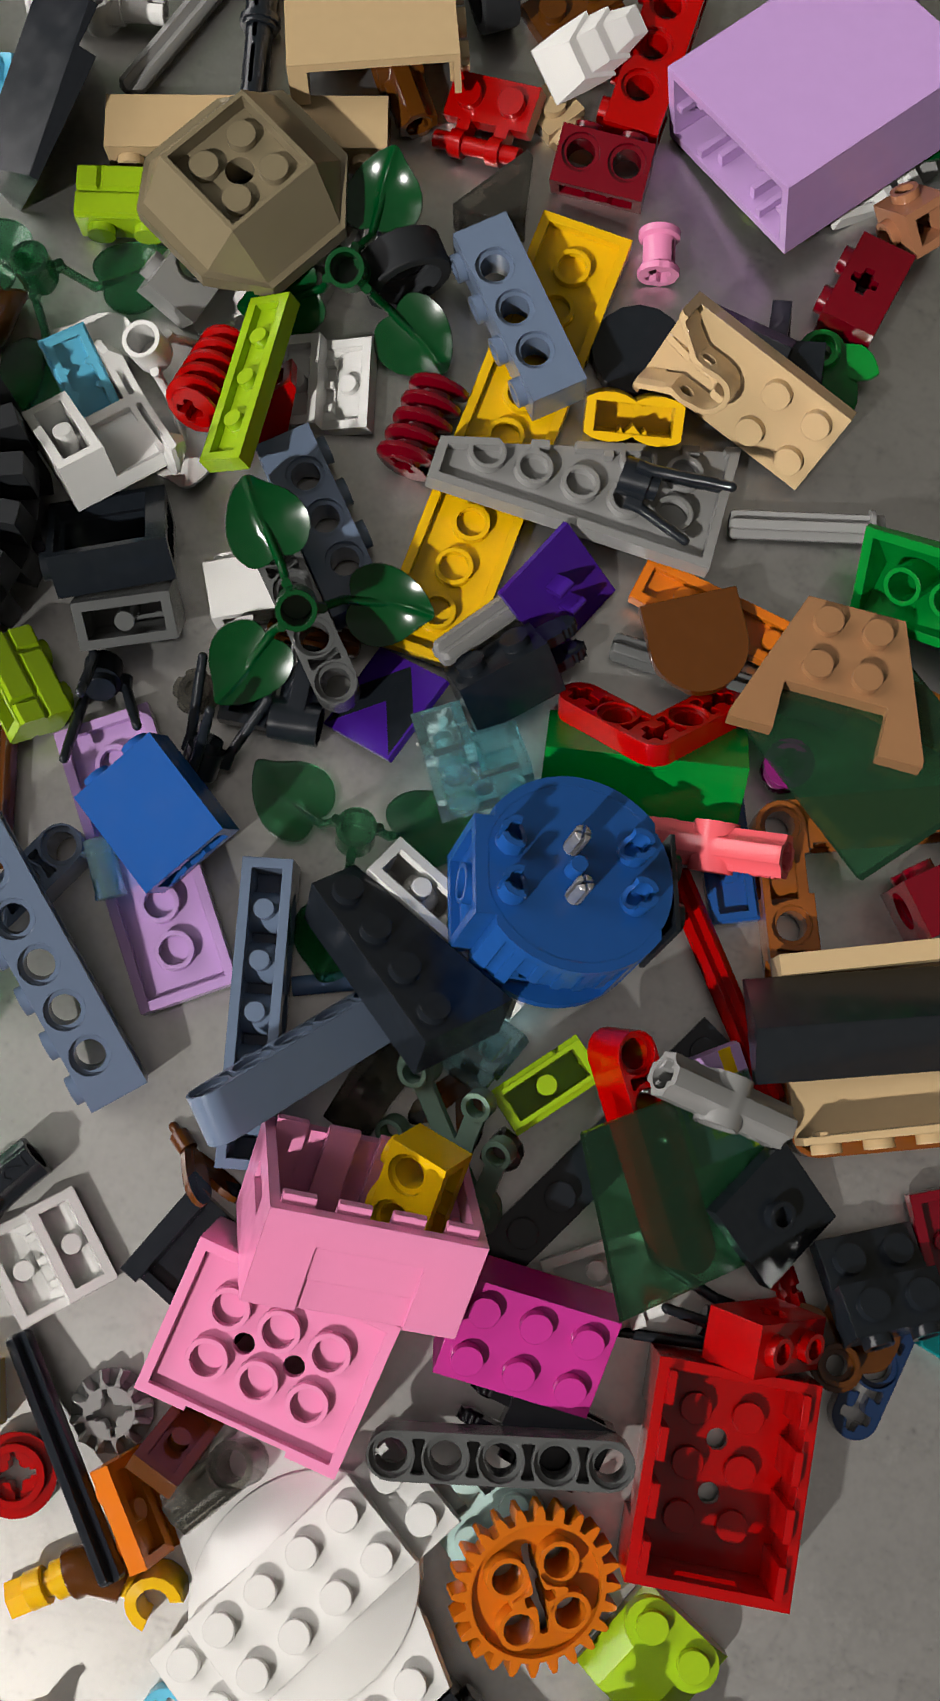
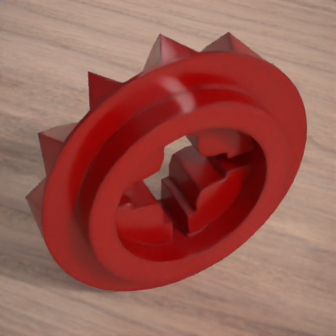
(37, 1487)

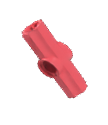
(727, 848)

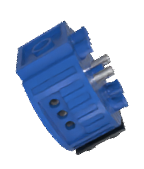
(562, 891)

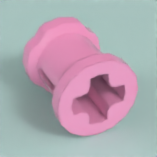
(658, 253)

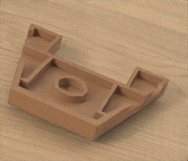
(846, 660)

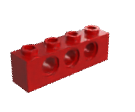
(648, 78)

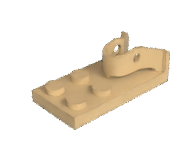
(746, 390)

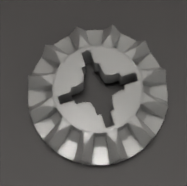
(131, 1425)

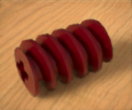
(419, 422)

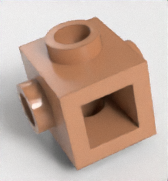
(910, 218)

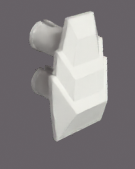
(588, 50)

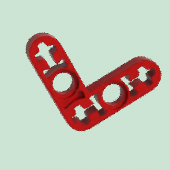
(640, 735)

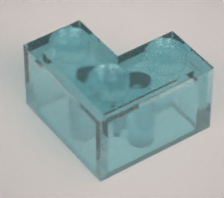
(468, 768)

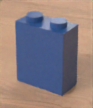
(155, 812)

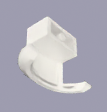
(108, 447)

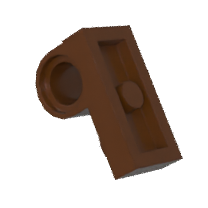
(173, 1449)

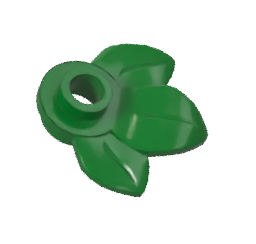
(845, 366)

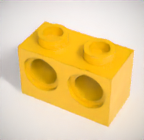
(418, 1190)

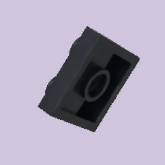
(878, 1286)

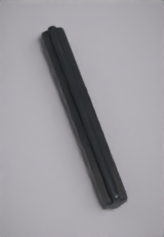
(66, 1458)

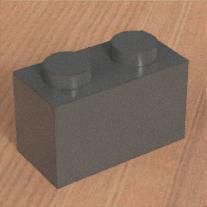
(128, 615)

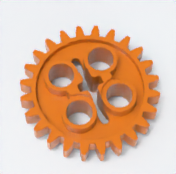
(488, 1601)

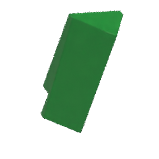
(900, 580)
(698, 785)

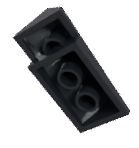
(41, 91)
(843, 1024)

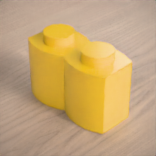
(648, 418)

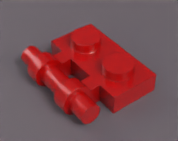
(492, 106)

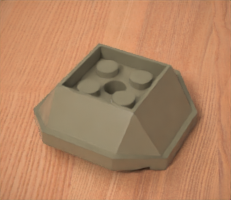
(257, 231)

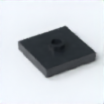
(771, 1214)

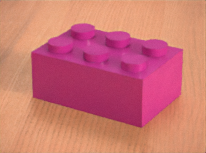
(532, 1337)

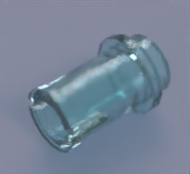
(103, 869)

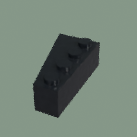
(403, 971)

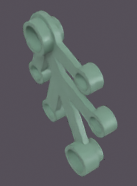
(467, 1136)

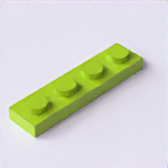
(249, 383)

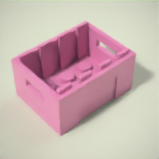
(312, 1240)
(252, 1391)

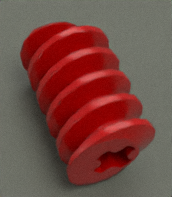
(200, 379)

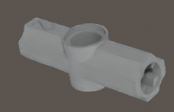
(722, 1100)

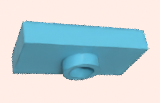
(78, 369)

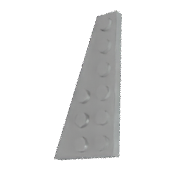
(579, 487)

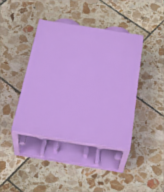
(810, 107)

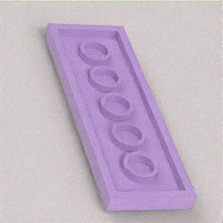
(168, 938)

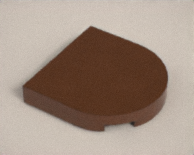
(697, 640)

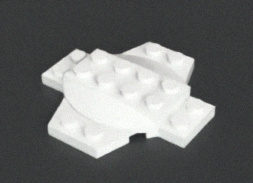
(311, 1590)

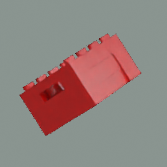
(750, 1535)

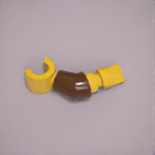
(74, 1577)

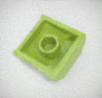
(652, 1651)

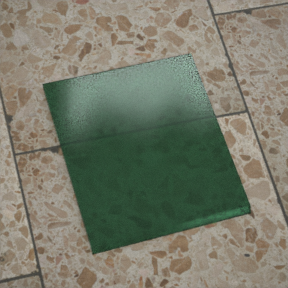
(828, 765)
(651, 1195)

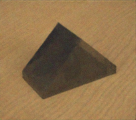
(503, 191)
(367, 1092)

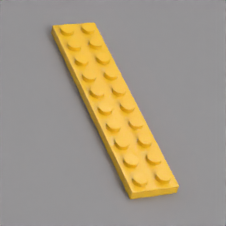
(465, 546)

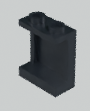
(169, 1247)

